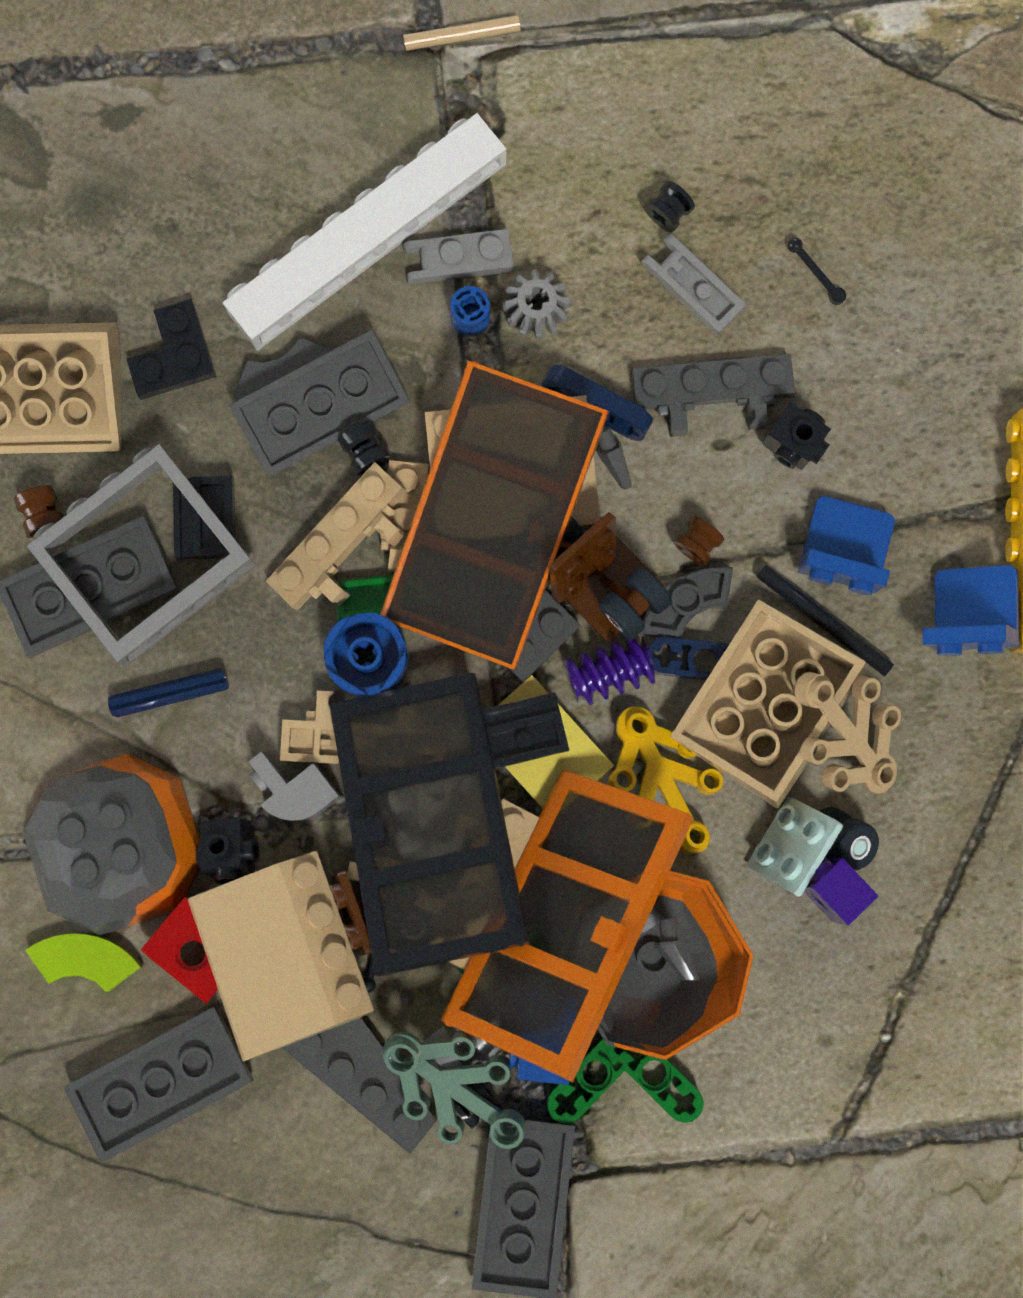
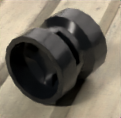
(364, 447)

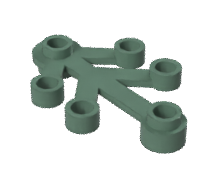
(450, 1084)

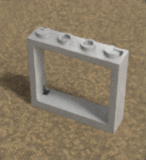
(178, 608)

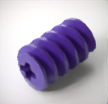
(610, 670)

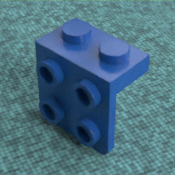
(847, 546)
(975, 611)

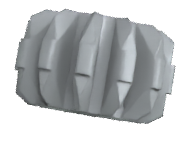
(521, 305)

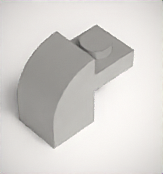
(295, 800)

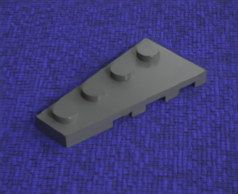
(353, 1067)

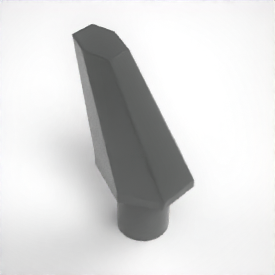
(613, 458)
(675, 950)

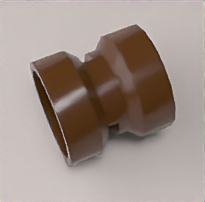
(38, 508)

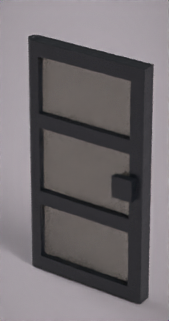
(427, 825)

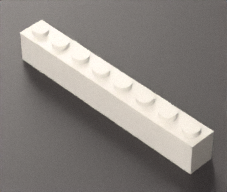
(365, 231)

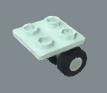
(802, 839)

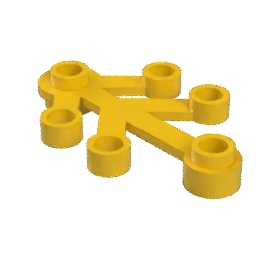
(659, 770)

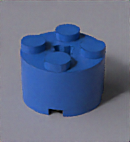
(359, 633)

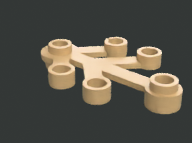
(876, 767)

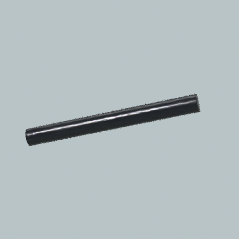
(825, 620)

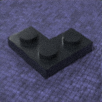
(181, 360)

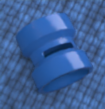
(470, 320)

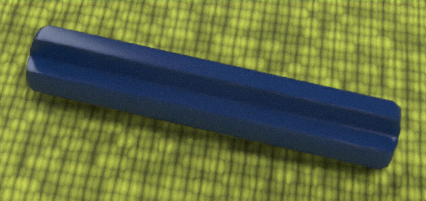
(168, 692)

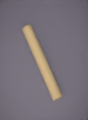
(461, 32)

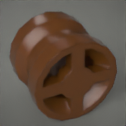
(698, 540)

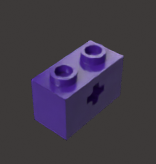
(839, 891)

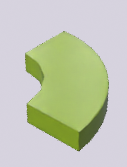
(84, 956)

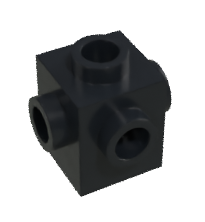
(798, 437)
(227, 849)

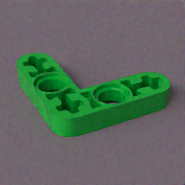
(616, 1064)

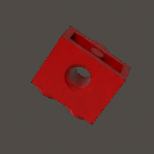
(165, 949)

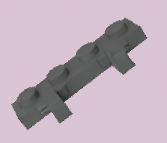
(684, 386)

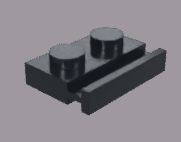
(191, 533)
(525, 730)

